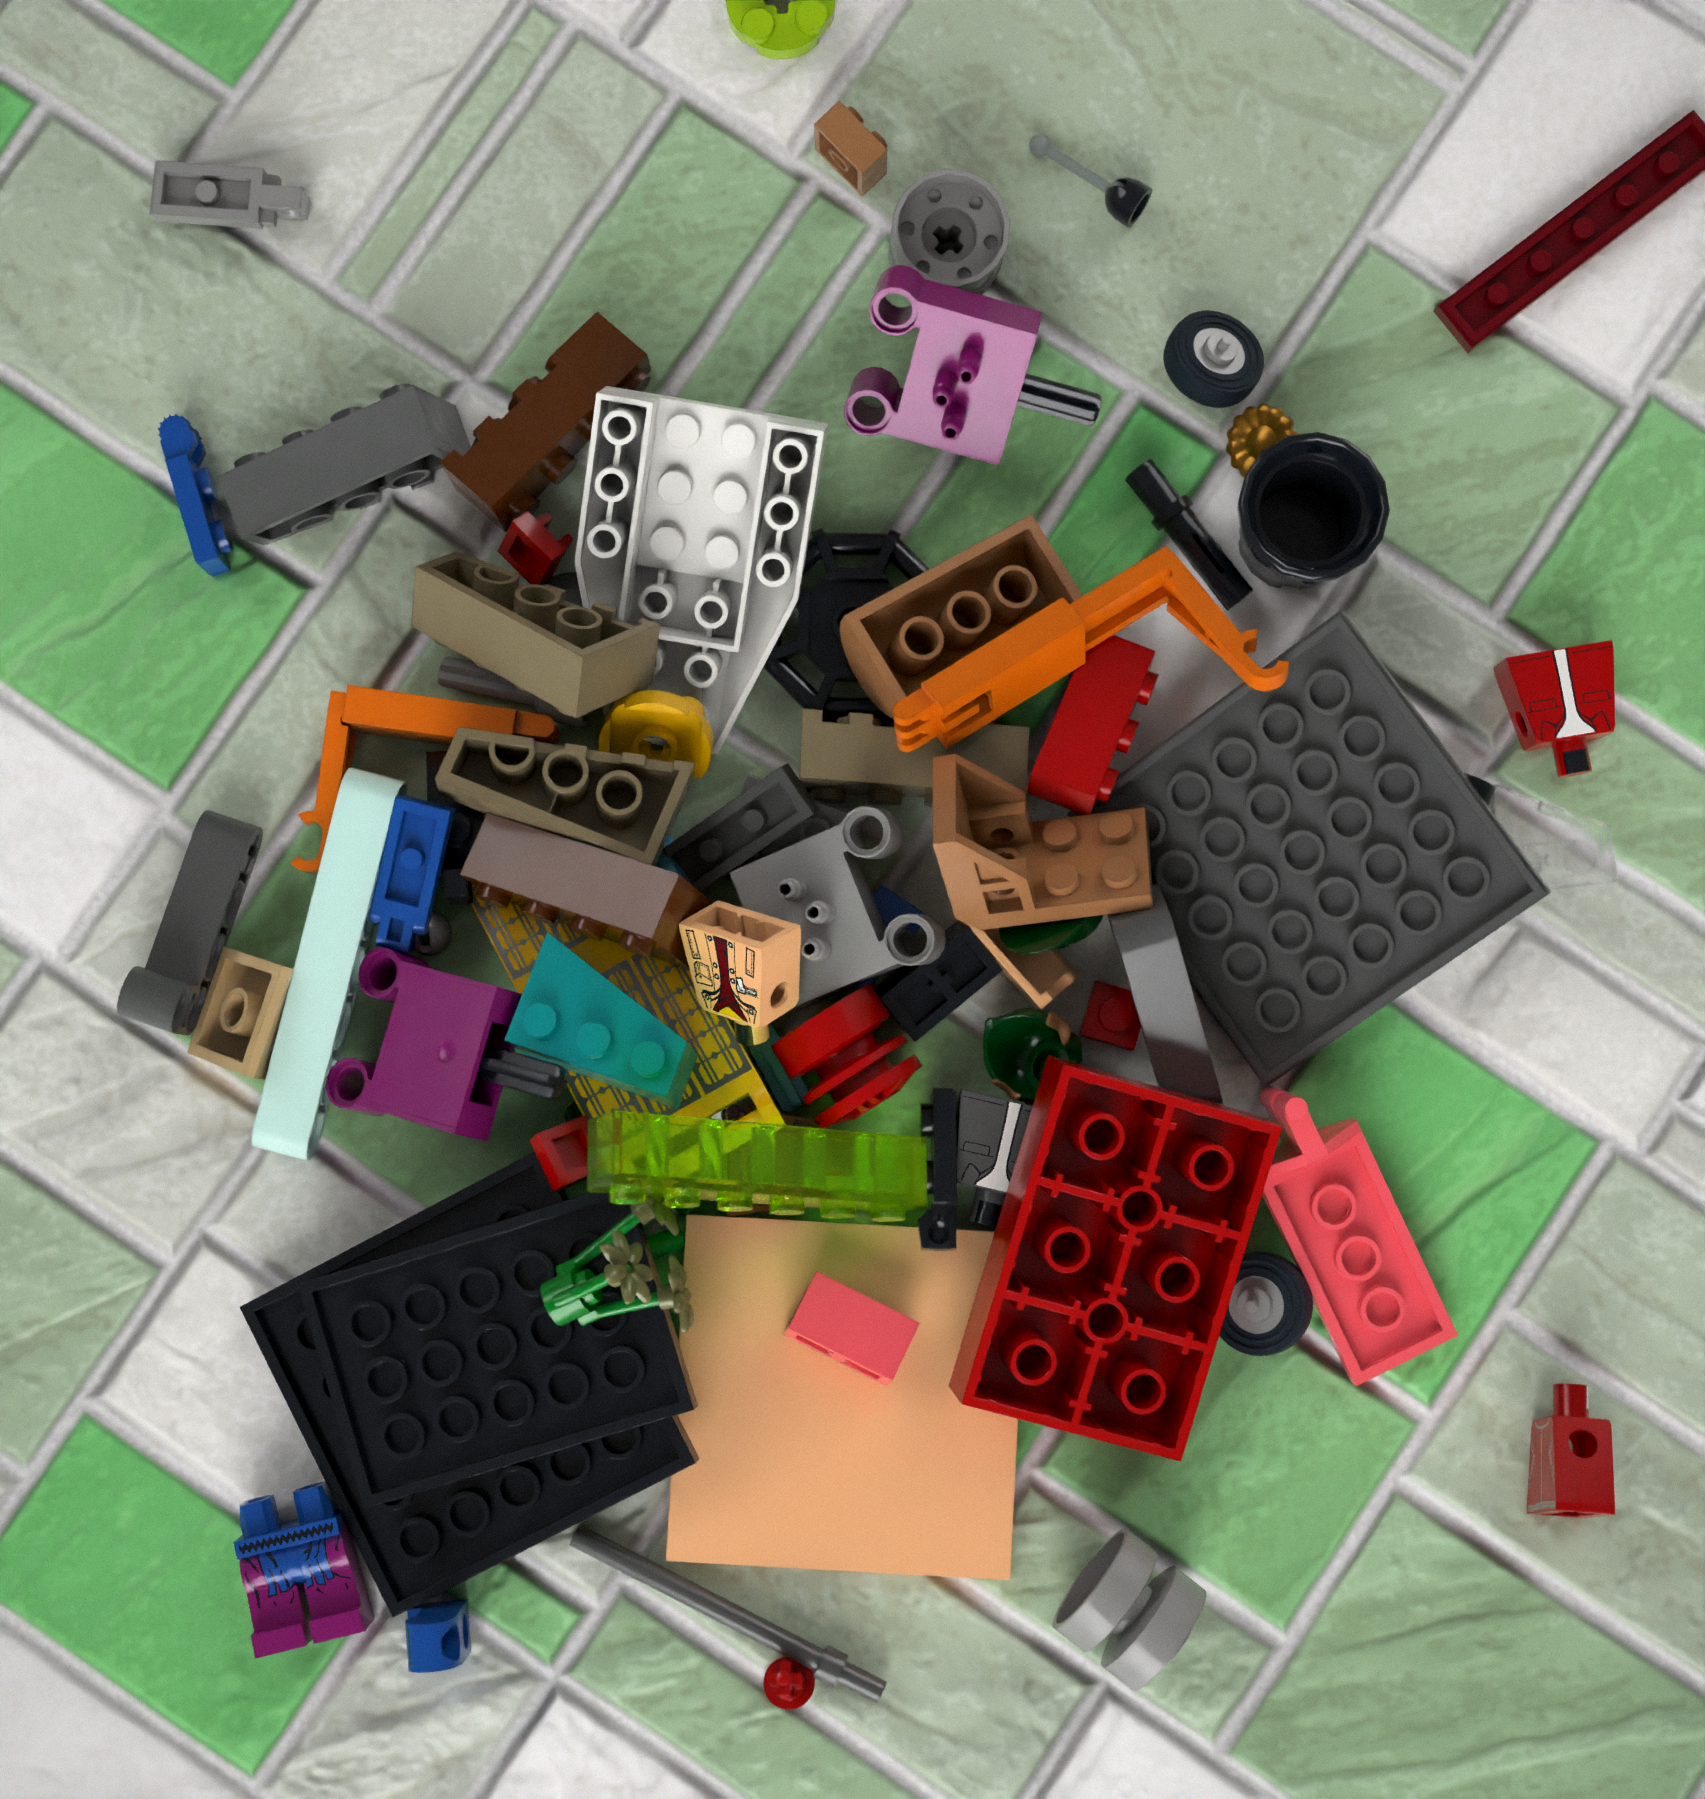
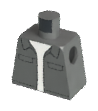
(987, 1149)

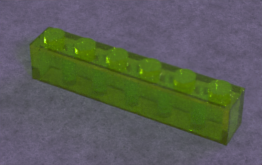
(756, 1164)

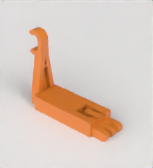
(403, 718)

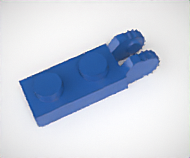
(193, 492)

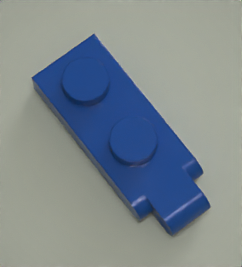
(410, 871)

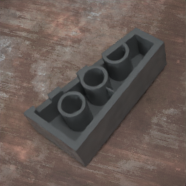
(342, 464)

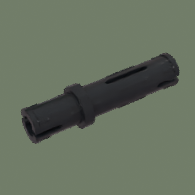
(1189, 535)

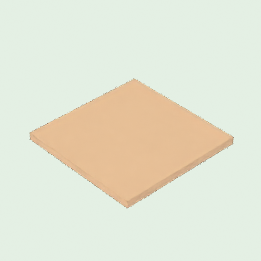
(813, 1457)

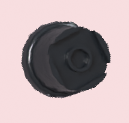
(1310, 510)

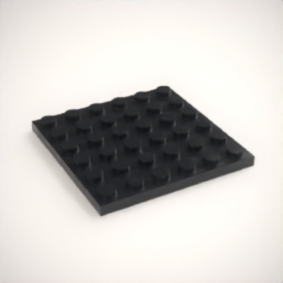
(467, 1526)

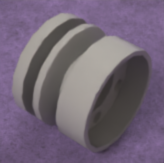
(955, 208)

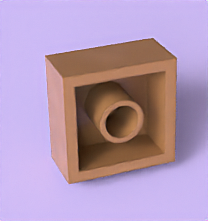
(851, 147)

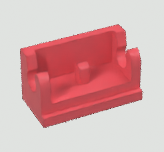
(852, 1329)

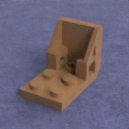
(1027, 872)

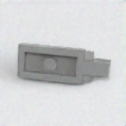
(223, 196)

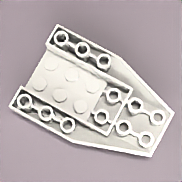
(700, 528)

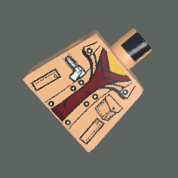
(743, 966)

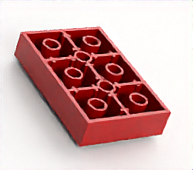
(1114, 1259)

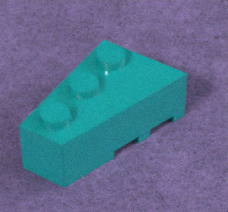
(596, 1029)

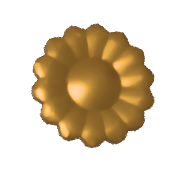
(1255, 432)

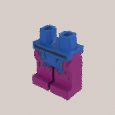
(300, 1573)

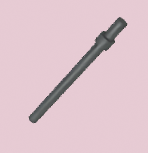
(828, 1665)

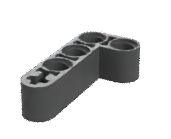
(194, 926)
(1165, 1000)

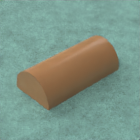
(952, 611)

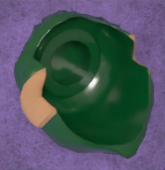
(1019, 1046)

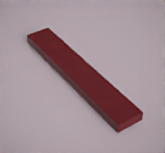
(1576, 234)

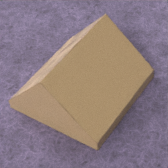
(241, 1013)

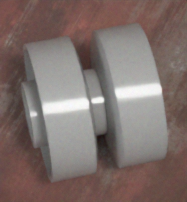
(1145, 1620)

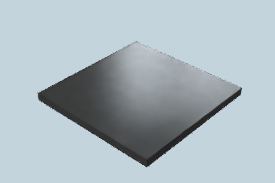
(1318, 850)

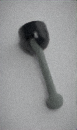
(1123, 198)

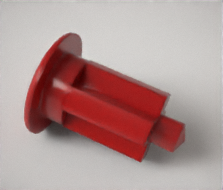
(788, 1683)

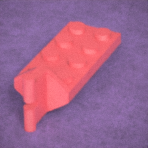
(1350, 1242)

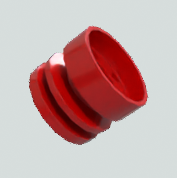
(846, 1057)

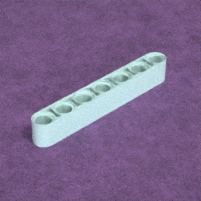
(326, 968)

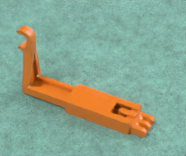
(1056, 644)

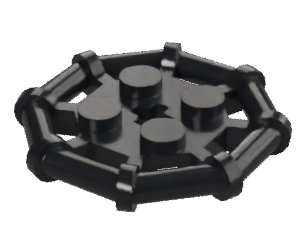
(825, 605)

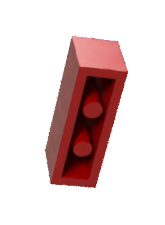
(1093, 725)

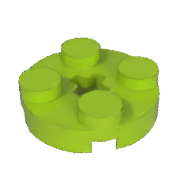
(777, 33)

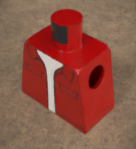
(1561, 701)

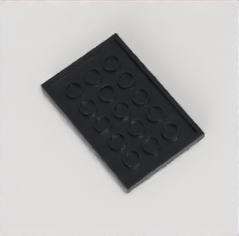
(459, 1369)

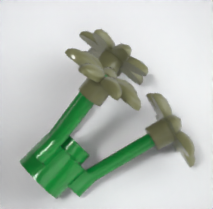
(576, 1292)

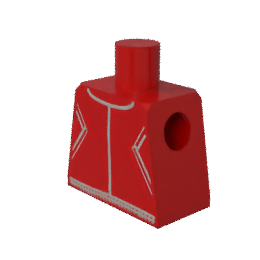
(1568, 1481)

